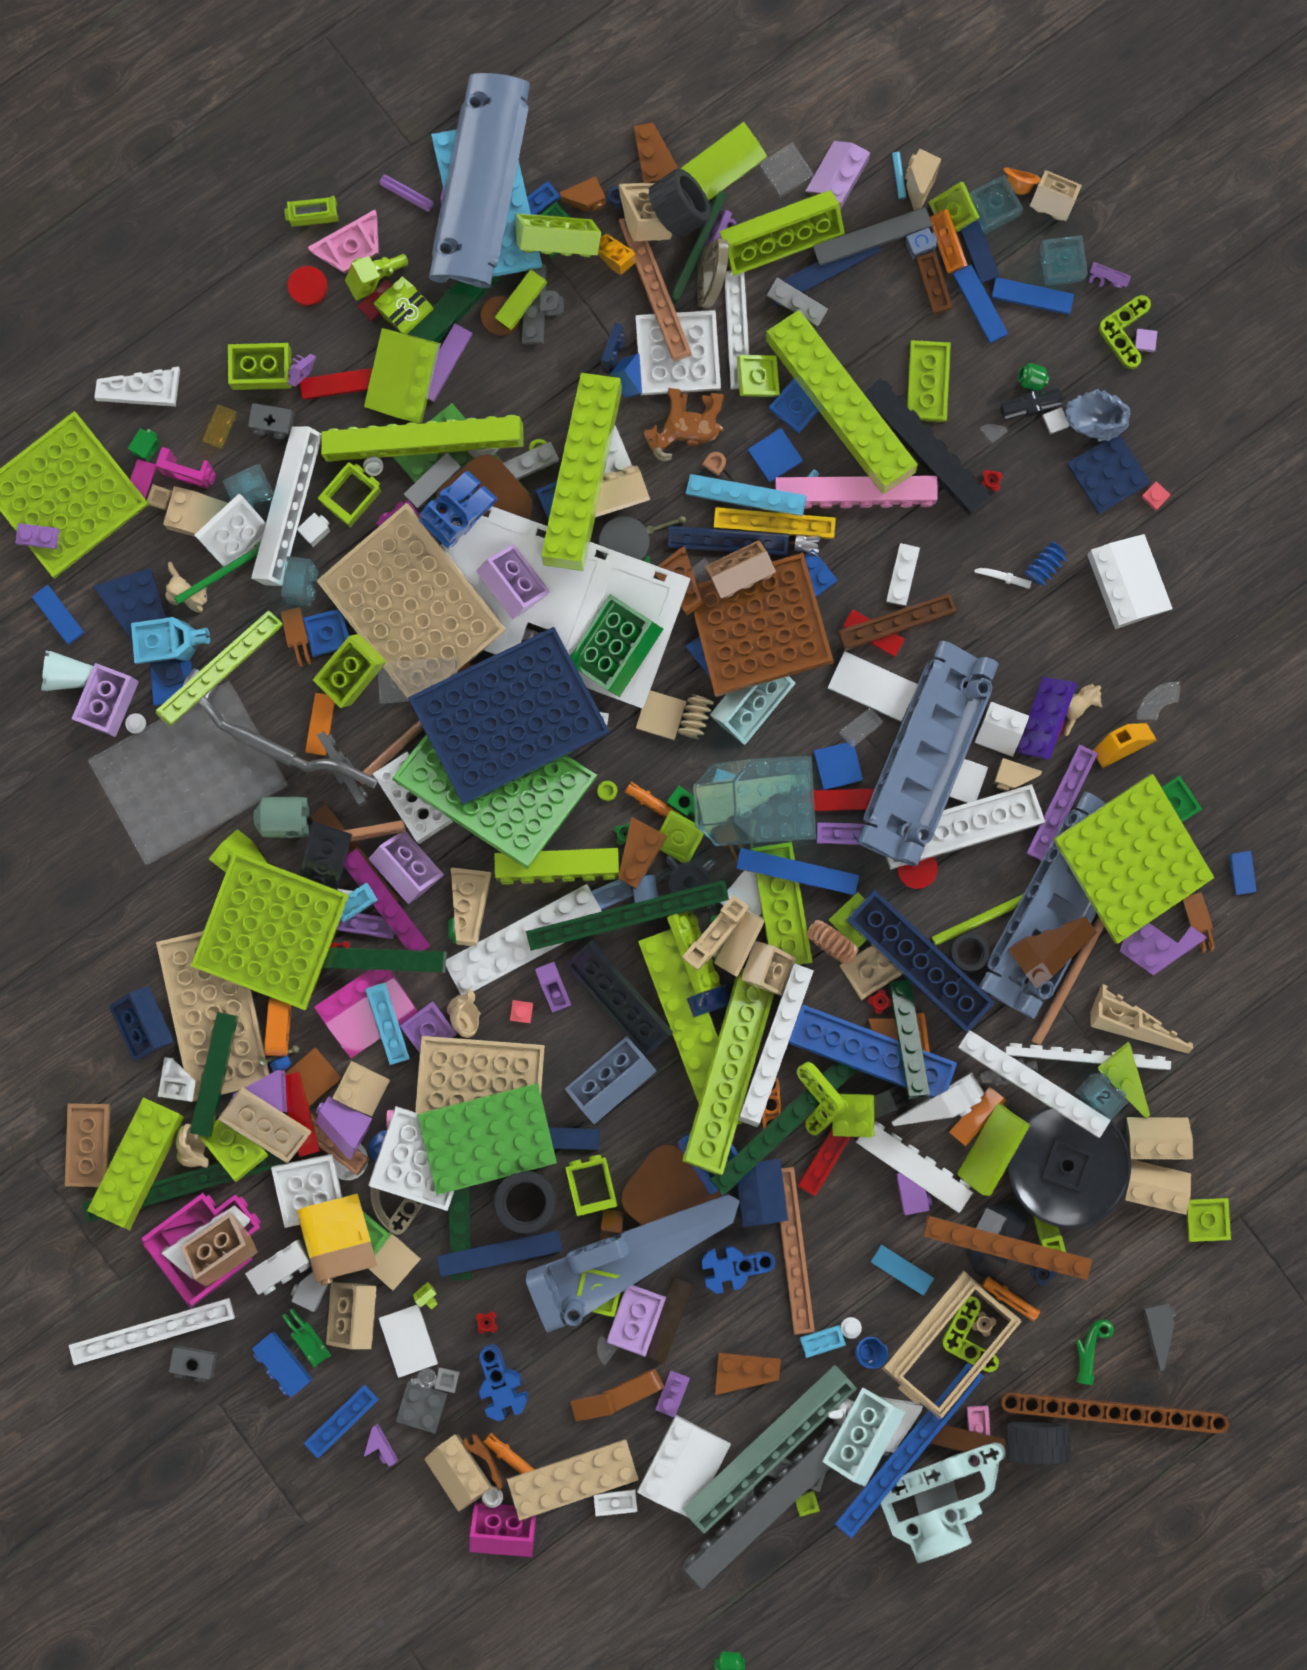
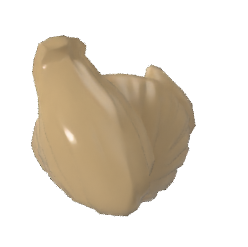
(464, 1014)
(190, 1148)

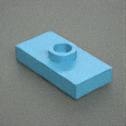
(358, 901)
(822, 1341)

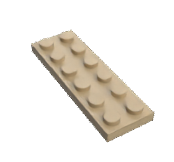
(572, 1479)

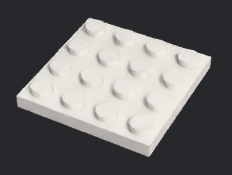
(689, 374)
(403, 1163)

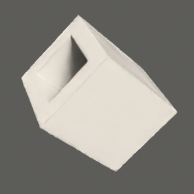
(314, 529)

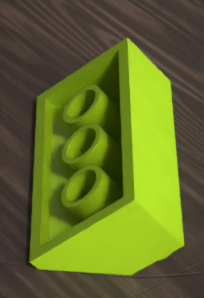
(557, 235)

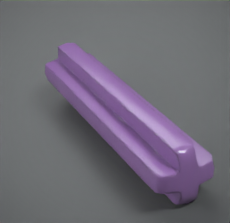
(406, 193)

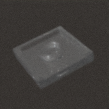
(786, 169)

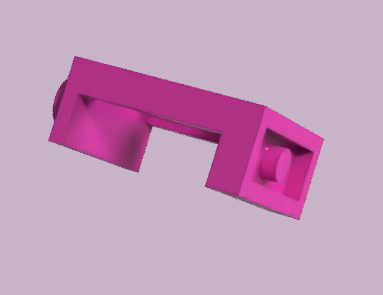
(167, 466)

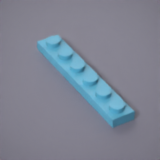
(746, 495)

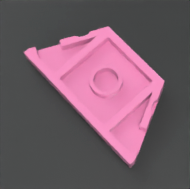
(349, 243)

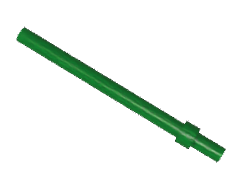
(218, 574)

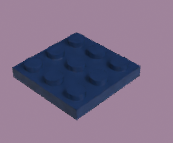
(1108, 474)

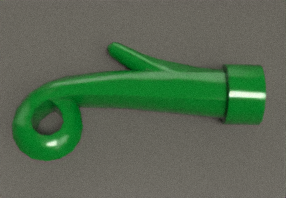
(1086, 1353)

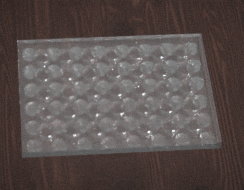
(185, 776)

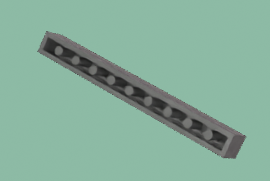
(761, 1510)

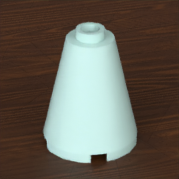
(64, 672)

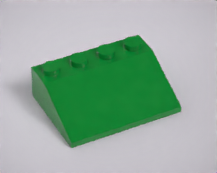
(615, 645)

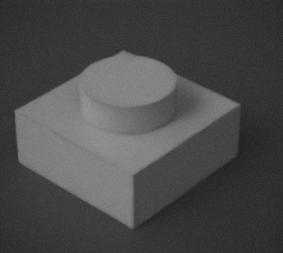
(447, 1380)

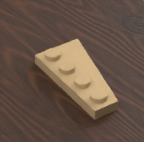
(469, 902)

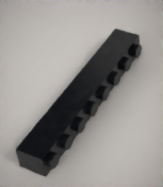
(926, 448)

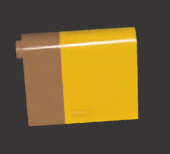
(336, 1238)

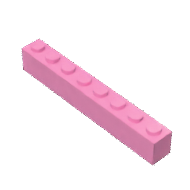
(860, 491)

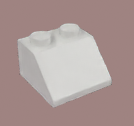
(1001, 729)

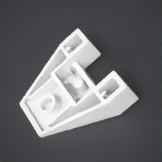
(954, 1101)

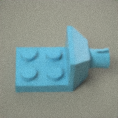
(166, 640)

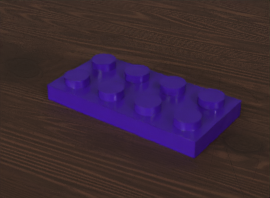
(1046, 718)

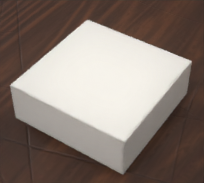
(1055, 420)

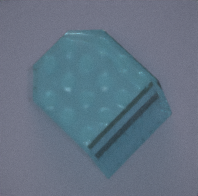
(756, 801)

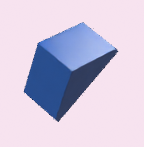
(630, 374)

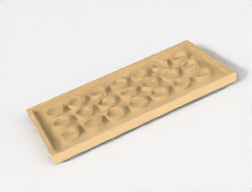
(194, 1006)

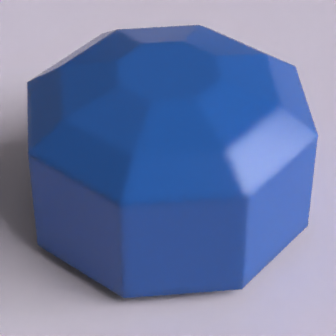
(281, 1064)

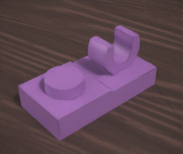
(720, 224)
(1117, 278)
(300, 369)
(672, 1393)

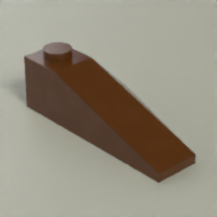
(1048, 952)

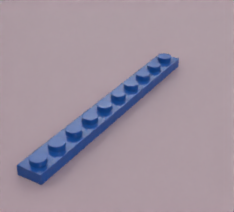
(902, 1459)

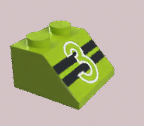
(403, 306)

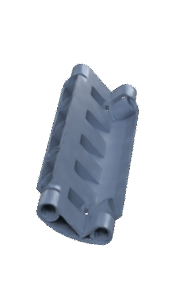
(480, 179)
(927, 754)
(1048, 903)

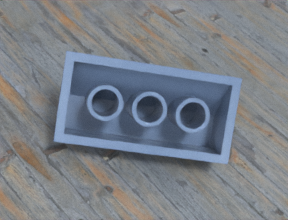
(610, 1080)

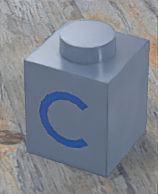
(921, 243)

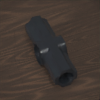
(1031, 404)

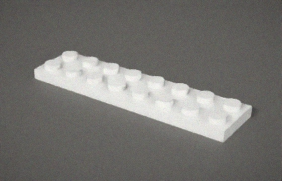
(982, 822)
(510, 947)

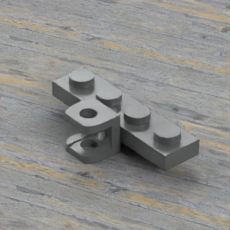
(544, 304)
(357, 792)

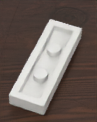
(902, 575)

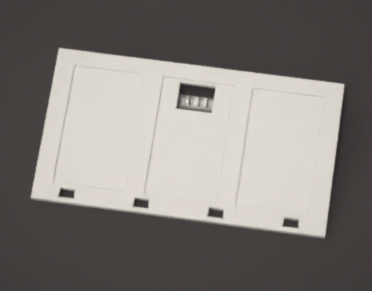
(573, 594)

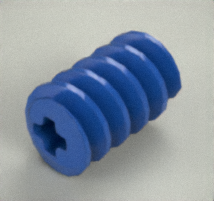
(1046, 564)

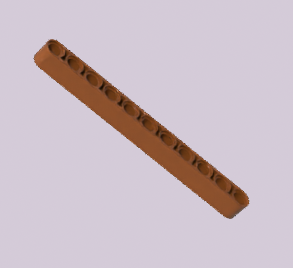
(1123, 1416)

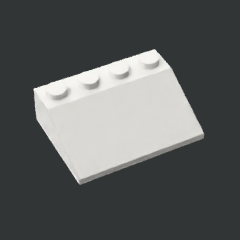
(1129, 580)
(683, 1465)

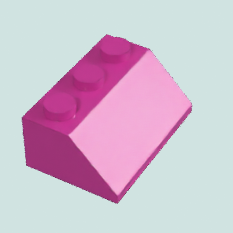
(501, 1531)

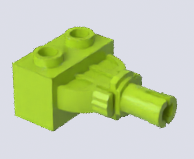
(365, 273)

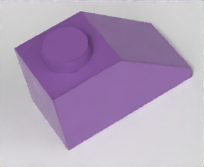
(553, 987)
(912, 1196)

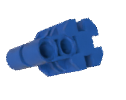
(453, 502)
(728, 1267)
(503, 1389)

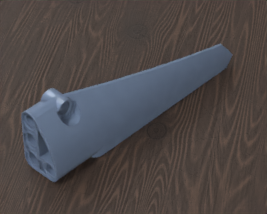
(627, 1254)

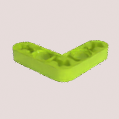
(1119, 325)
(826, 1103)
(962, 1344)

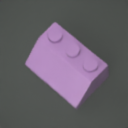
(839, 170)
(512, 581)
(105, 699)
(406, 866)

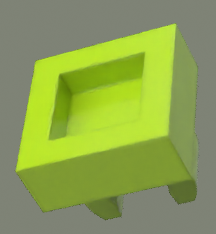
(425, 1295)

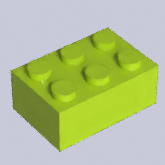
(259, 366)
(349, 670)

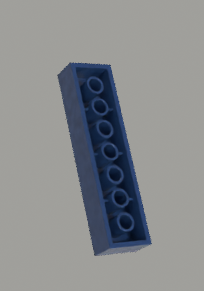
(919, 961)

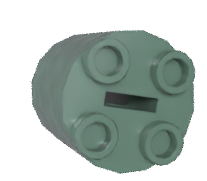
(282, 817)

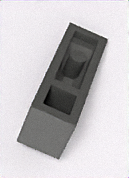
(1160, 1330)

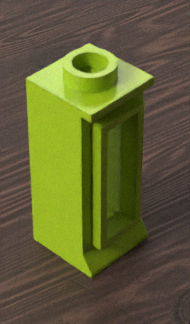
(312, 211)

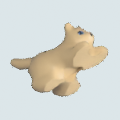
(178, 585)
(1080, 702)

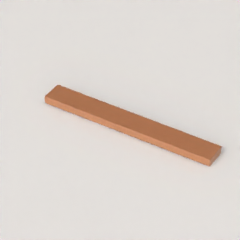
(658, 296)
(795, 1259)

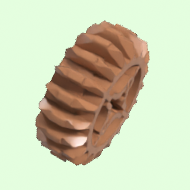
(832, 942)

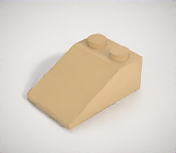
(639, 214)
(190, 511)

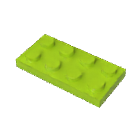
(686, 932)

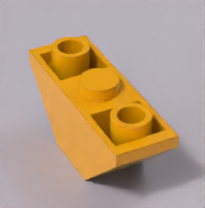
(615, 254)
(1123, 743)

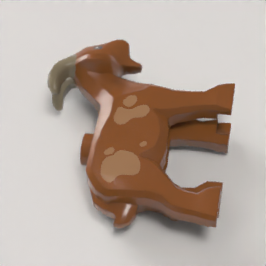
(686, 425)

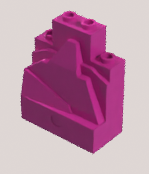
(183, 1223)

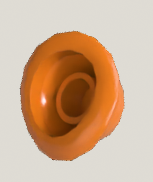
(1021, 181)

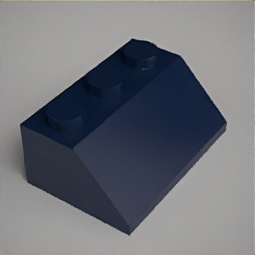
(141, 1023)
(763, 1194)

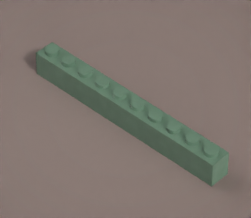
(769, 1449)

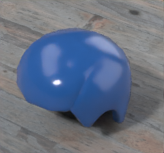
(871, 1353)

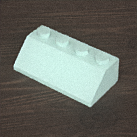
(748, 708)
(863, 1437)

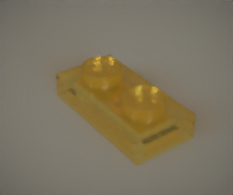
(219, 426)

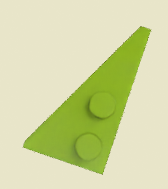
(1124, 1075)

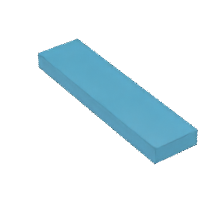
(387, 1023)

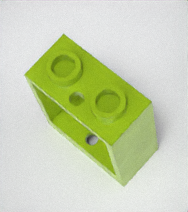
(358, 472)
(597, 1206)

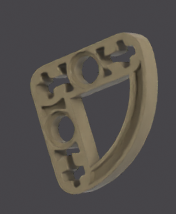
(709, 281)
(383, 1217)

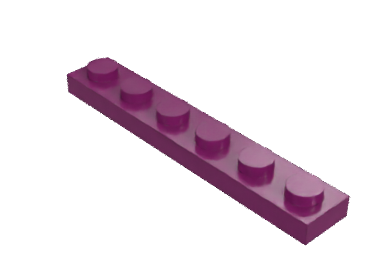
(386, 903)

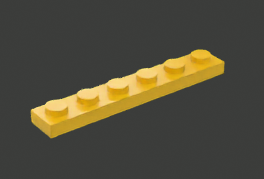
(774, 523)

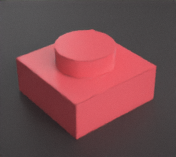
(1155, 496)
(521, 1011)

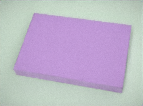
(636, 1320)

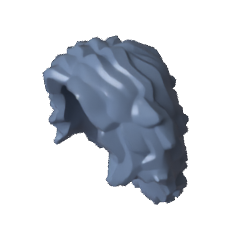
(1098, 415)

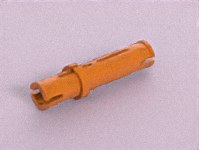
(644, 797)
(1002, 1293)
(504, 1452)

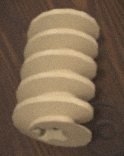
(695, 716)

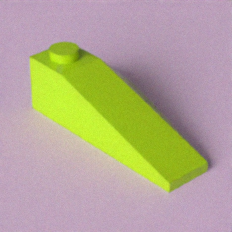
(235, 842)

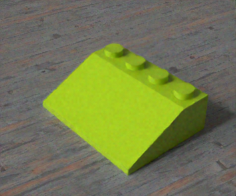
(402, 375)

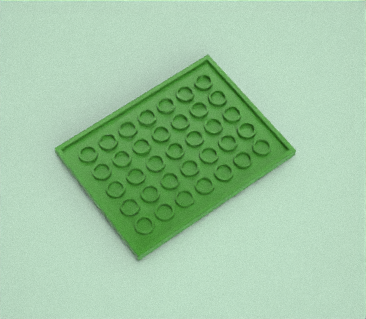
(512, 818)

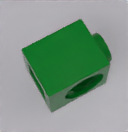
(144, 444)
(678, 794)

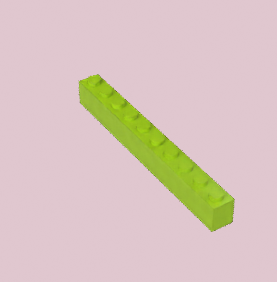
(422, 438)

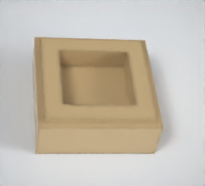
(159, 497)

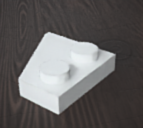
(175, 1082)

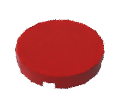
(307, 286)
(918, 876)

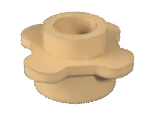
(990, 1322)

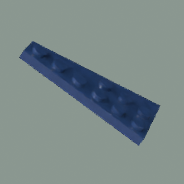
(138, 600)

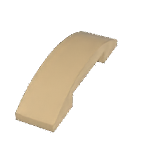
(716, 933)

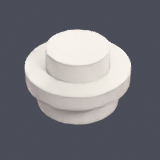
(373, 466)
(135, 723)
(851, 1327)
(493, 1497)

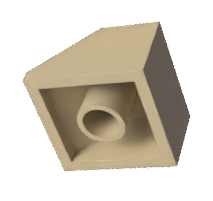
(1055, 196)
(768, 968)
(361, 1088)

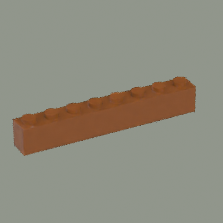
(1007, 1247)

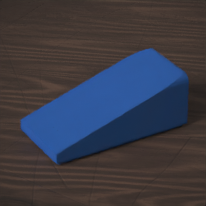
(1242, 872)

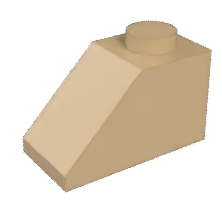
(1013, 775)

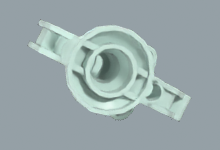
(936, 1531)

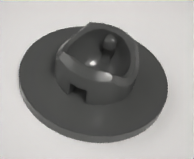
(626, 537)

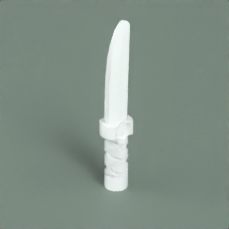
(1009, 578)

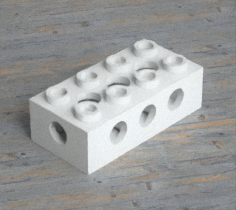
(410, 811)

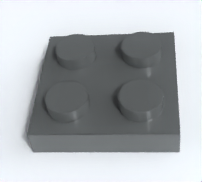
(422, 1407)

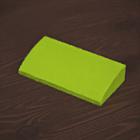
(726, 161)
(993, 1150)

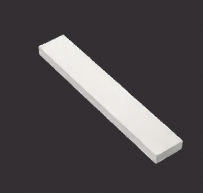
(736, 322)

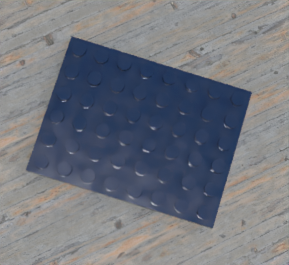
(508, 715)

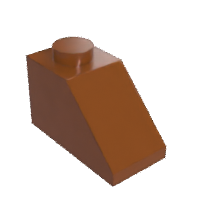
(584, 196)

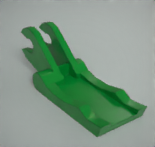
(307, 1339)

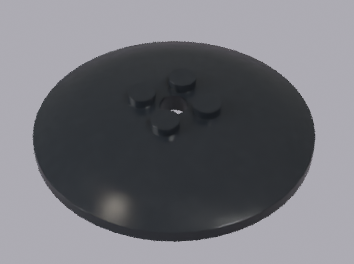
(1073, 1197)

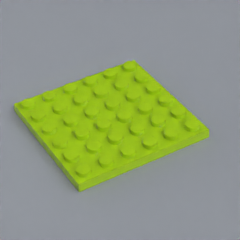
(68, 485)
(1133, 858)
(270, 930)

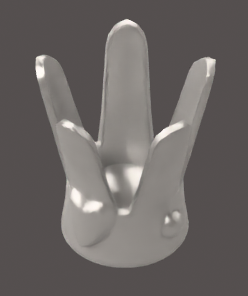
(804, 544)

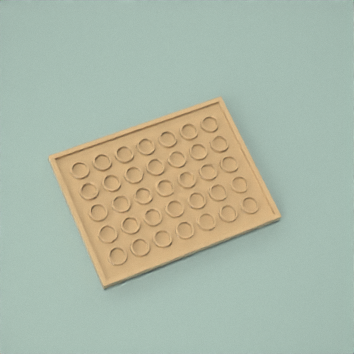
(410, 596)

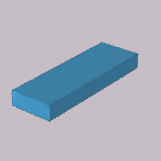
(902, 1270)

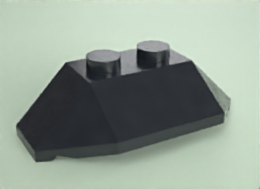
(1004, 1219)

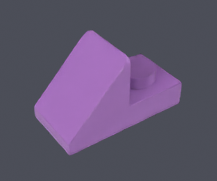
(378, 1440)

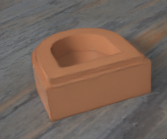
(715, 463)

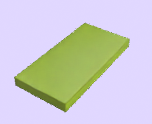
(929, 379)

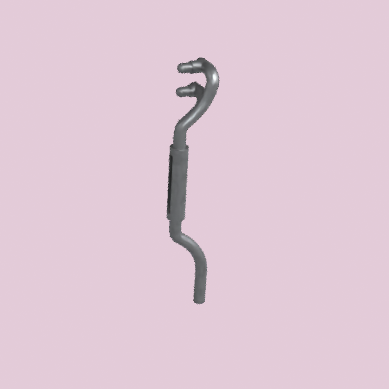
(273, 749)

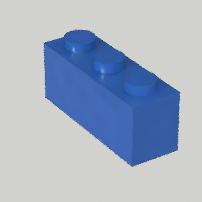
(281, 1364)

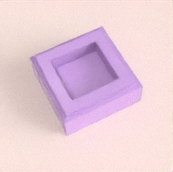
(1146, 340)

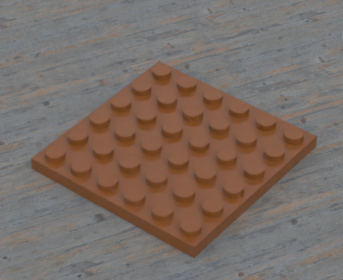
(762, 629)

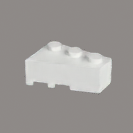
(279, 1267)

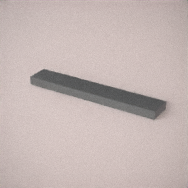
(872, 236)

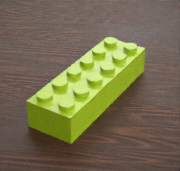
(783, 232)
(560, 865)
(136, 1163)

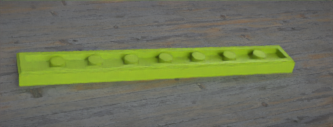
(219, 668)

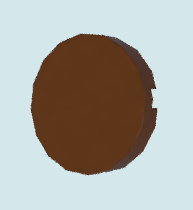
(488, 315)

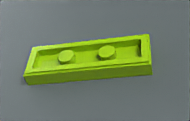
(521, 299)

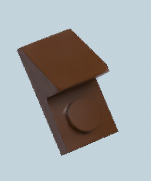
(611, 1223)

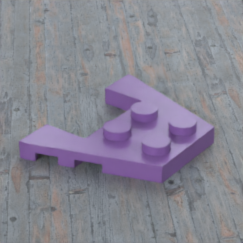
(1156, 950)

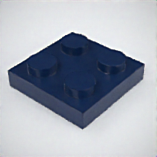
(615, 342)

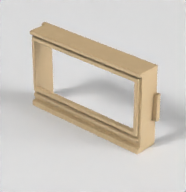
(930, 1328)

